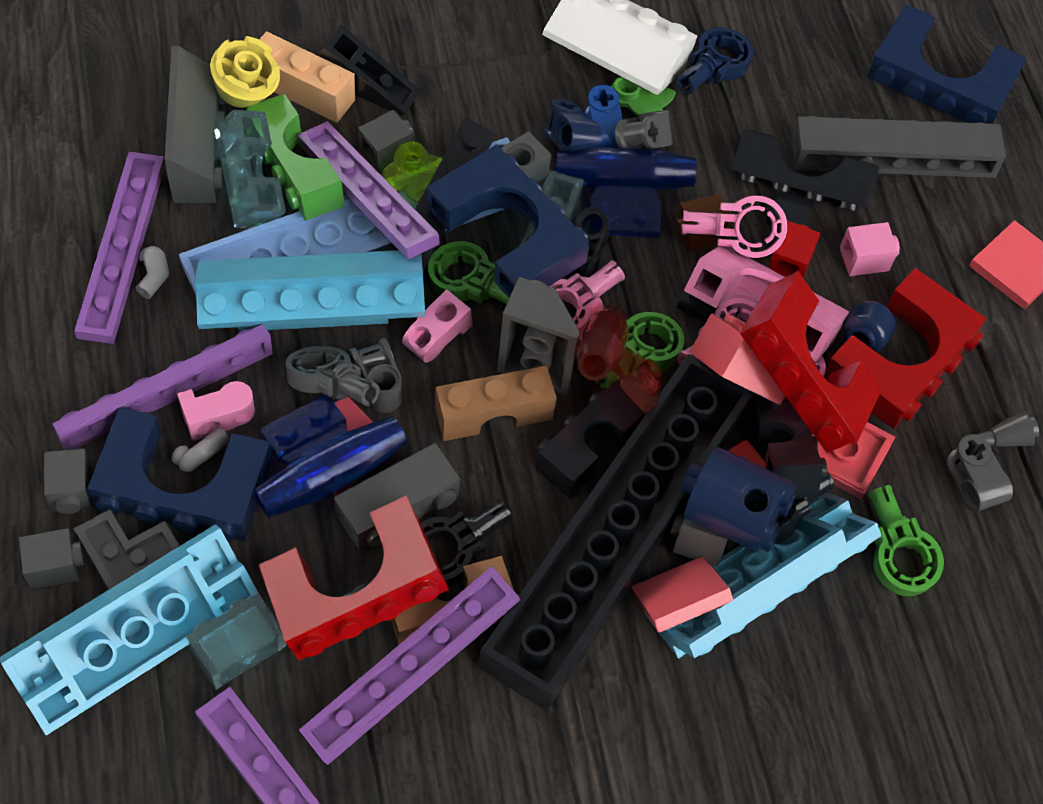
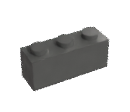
(422, 477)

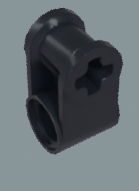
(597, 241)

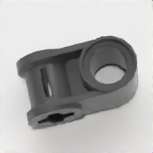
(645, 131)
(378, 366)
(980, 477)

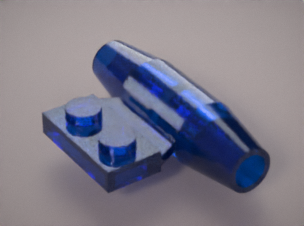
(627, 184)
(321, 454)

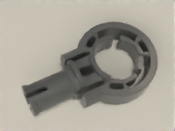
(333, 374)

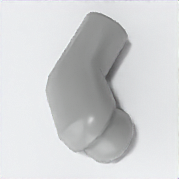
(157, 271)
(190, 459)

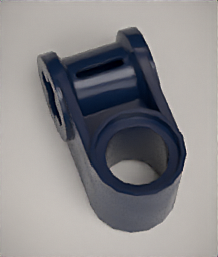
(571, 127)

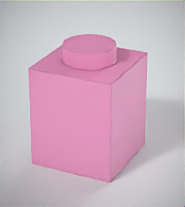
(869, 249)

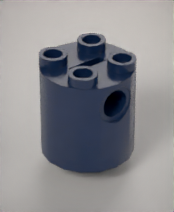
(725, 490)

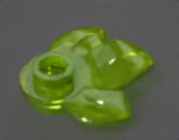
(411, 175)

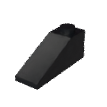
(373, 76)

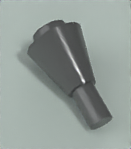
(1014, 431)

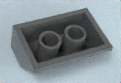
(538, 333)

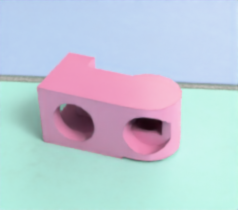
(441, 323)
(220, 409)

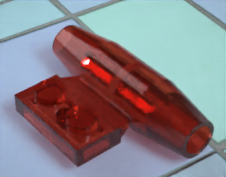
(604, 349)

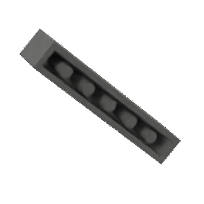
(900, 146)

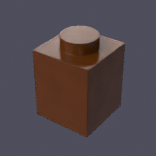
(707, 204)

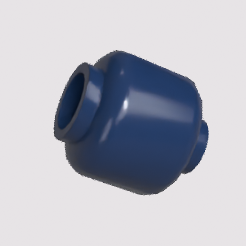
(871, 324)

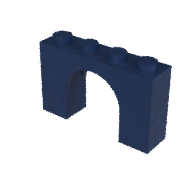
(970, 99)
(497, 182)
(227, 501)

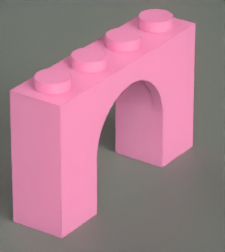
(730, 275)

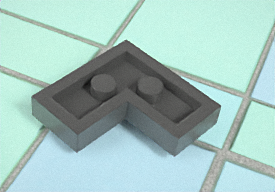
(117, 556)

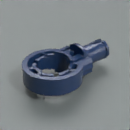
(708, 63)

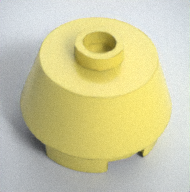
(244, 72)

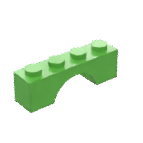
(308, 182)

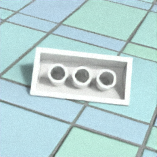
(623, 39)

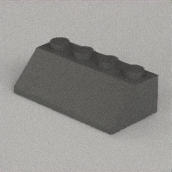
(190, 131)

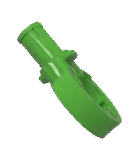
(477, 285)
(656, 324)
(902, 533)

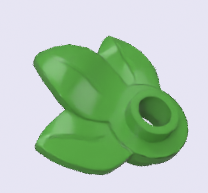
(639, 99)

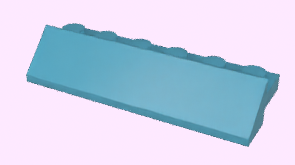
(309, 290)
(767, 578)
(126, 629)

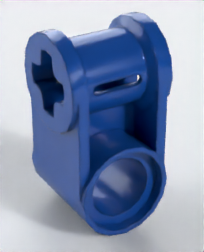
(606, 111)

